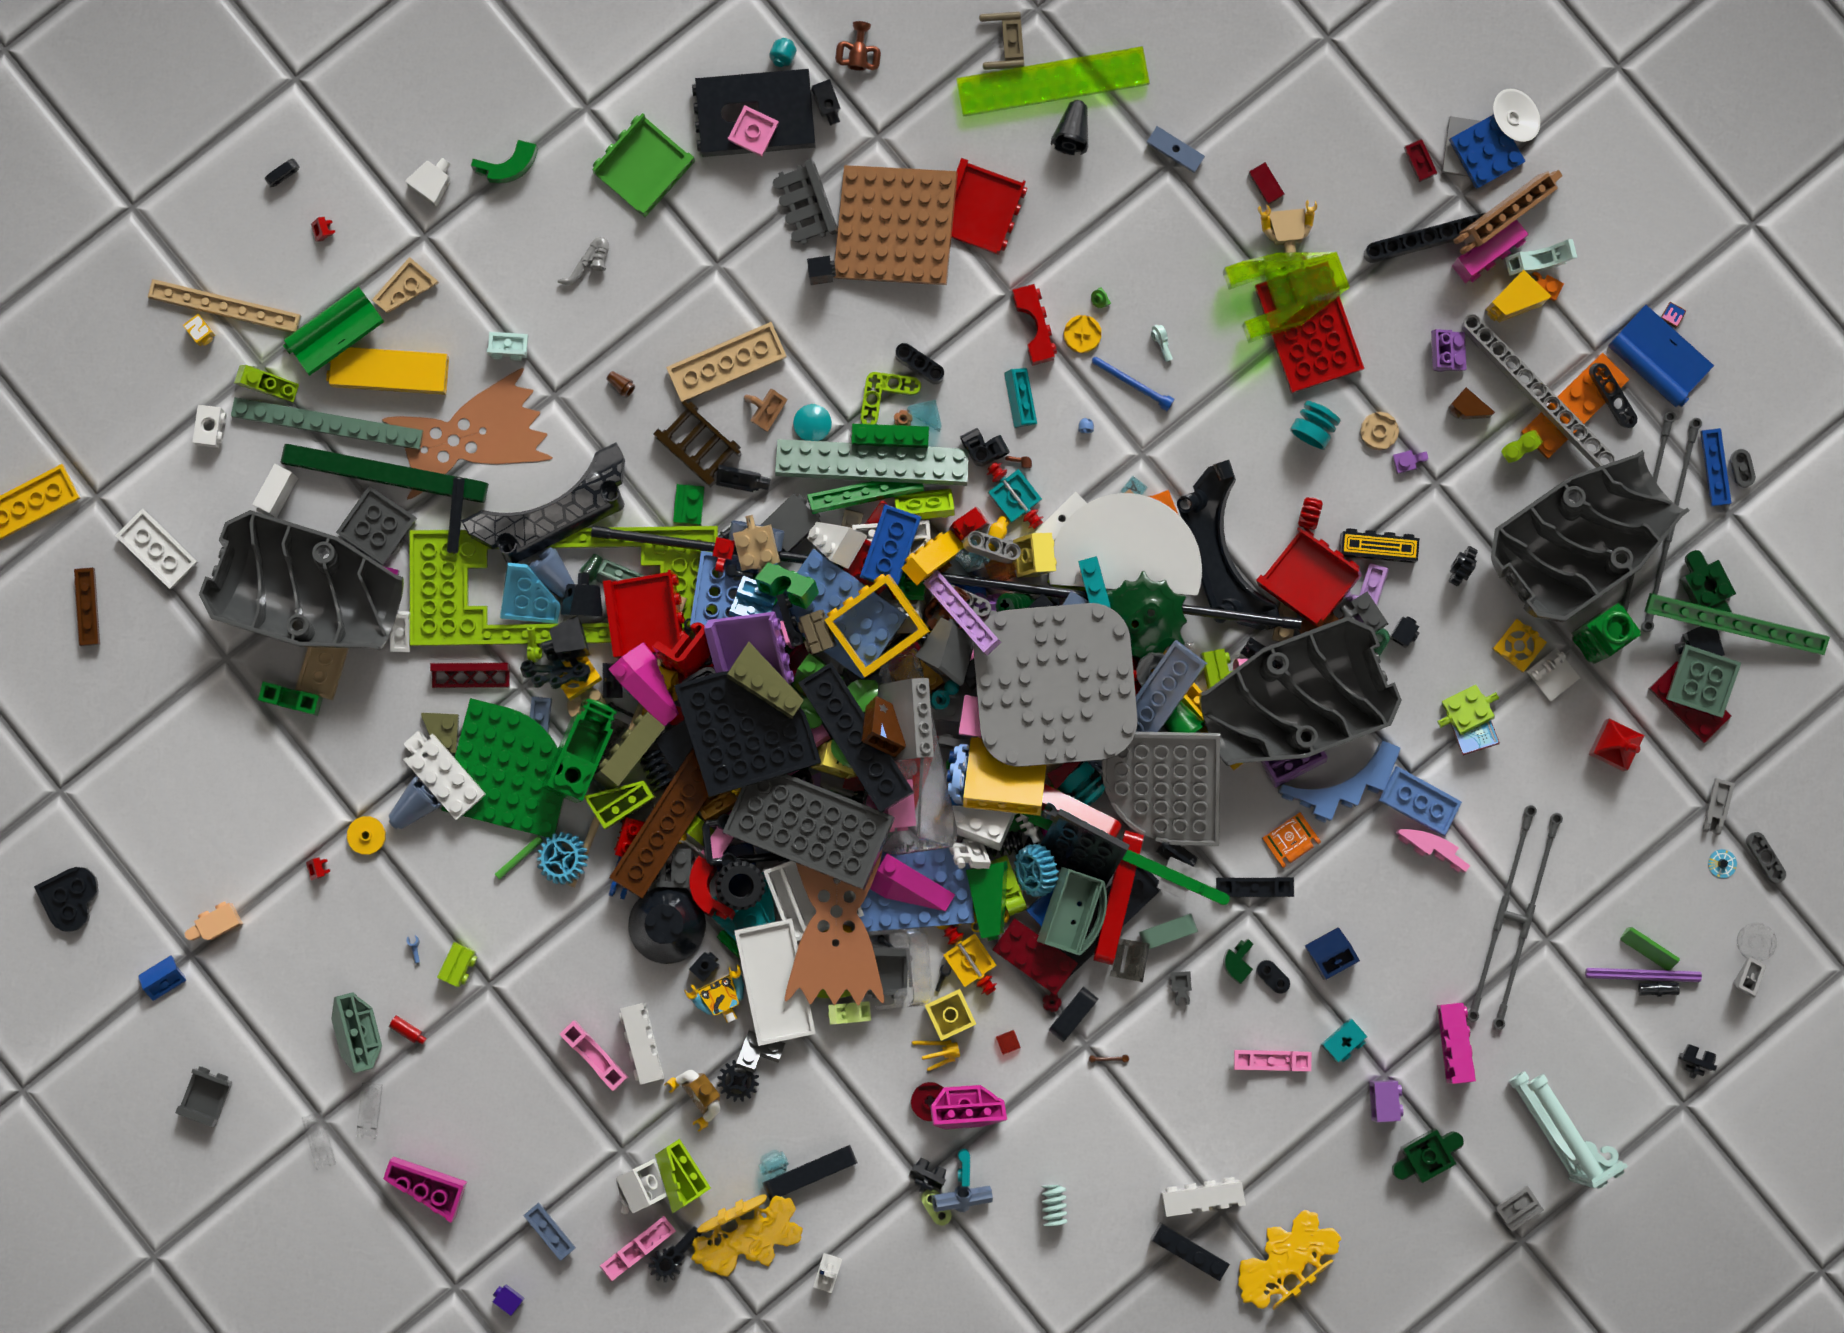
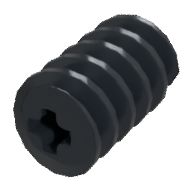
(656, 770)
(1010, 843)

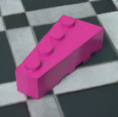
(1484, 256)
(1456, 1043)

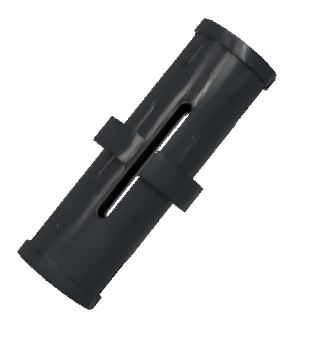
(1659, 989)

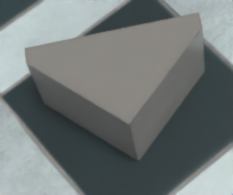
(1750, 977)

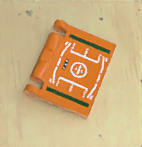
(1291, 839)

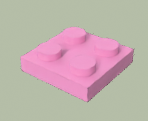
(753, 131)

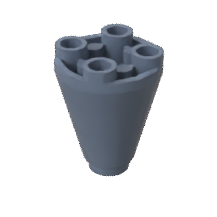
(552, 571)

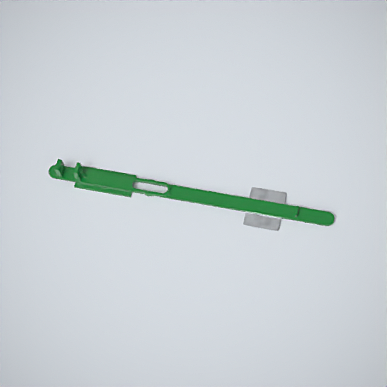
(1175, 876)

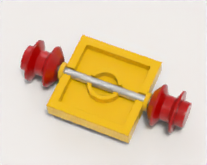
(969, 960)

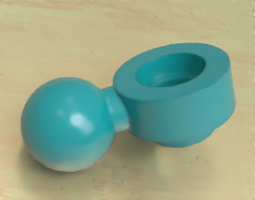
(950, 688)

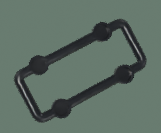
(720, 822)

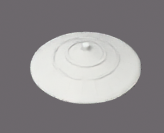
(1516, 115)

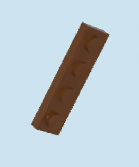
(87, 606)

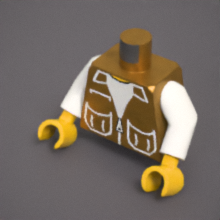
(701, 1093)

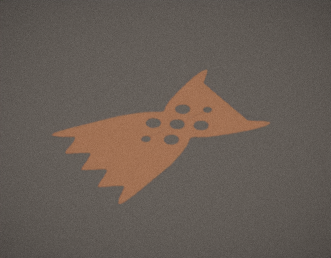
(506, 434)
(828, 967)

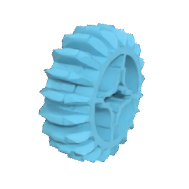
(556, 845)
(1036, 870)

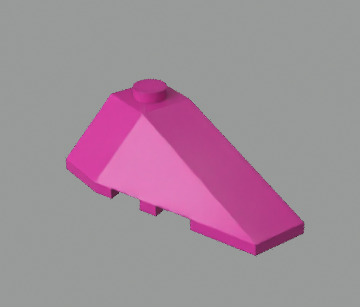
(902, 883)

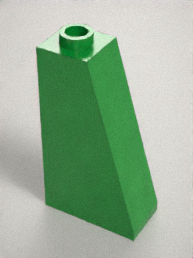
(989, 898)

